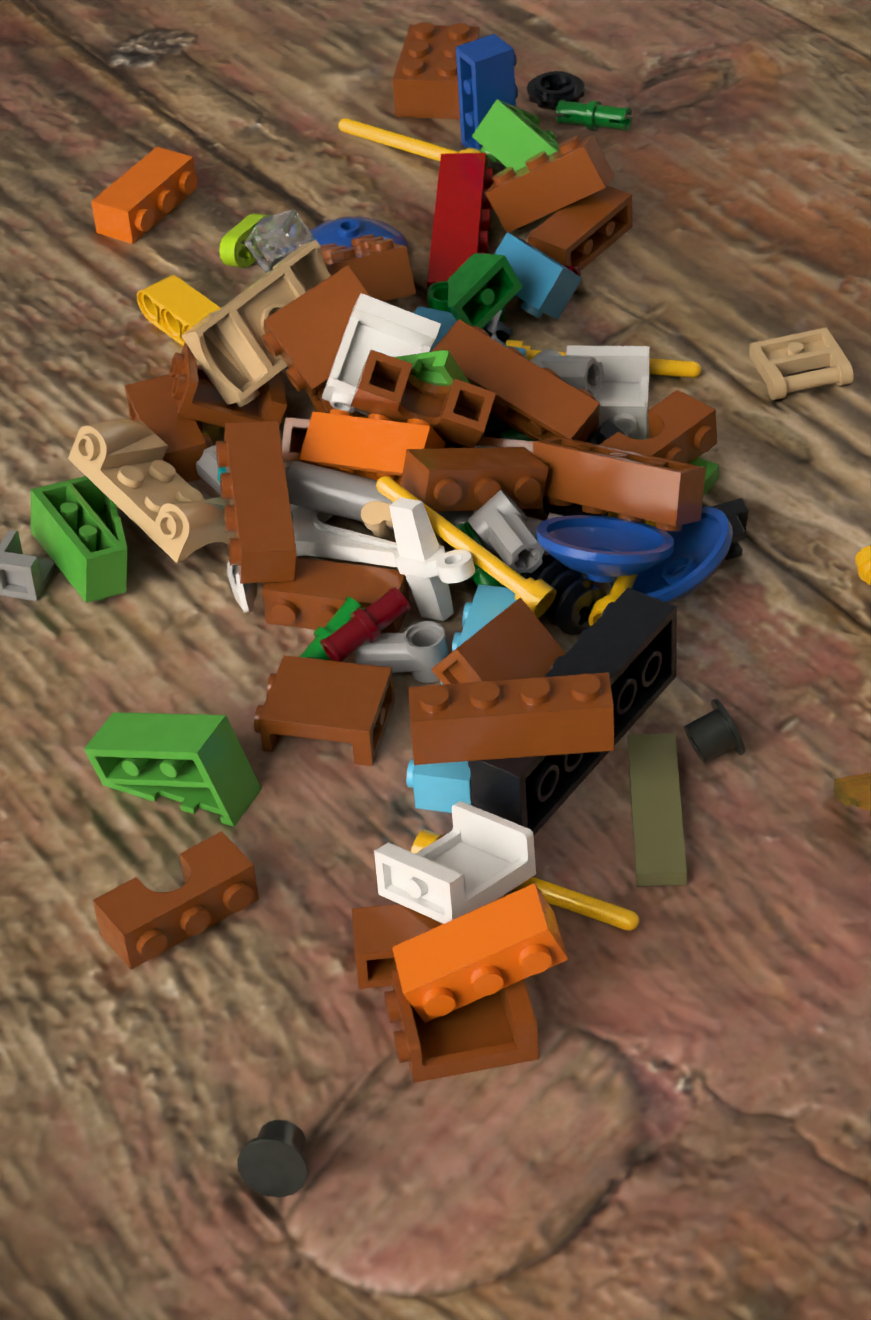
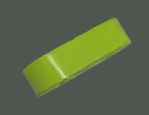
(230, 249)

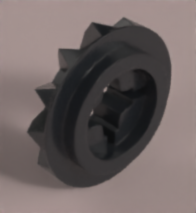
(555, 86)

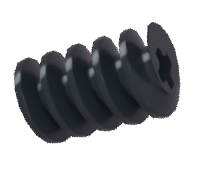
(573, 597)

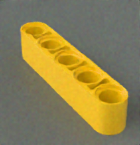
(174, 306)

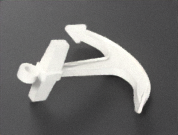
(414, 554)

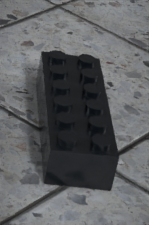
(639, 650)

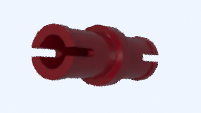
(365, 625)

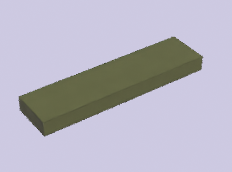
(656, 810)

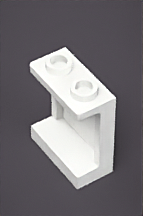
(378, 328)
(624, 386)
(460, 870)

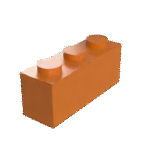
(144, 195)
(365, 445)
(479, 953)

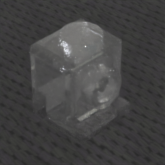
(277, 237)

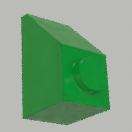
(481, 288)

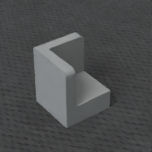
(22, 574)

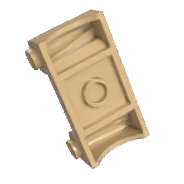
(230, 339)
(128, 467)

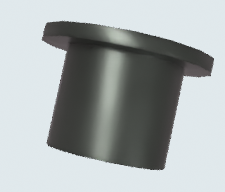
(714, 734)
(275, 1160)

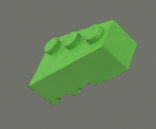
(513, 136)
(81, 536)
(177, 758)

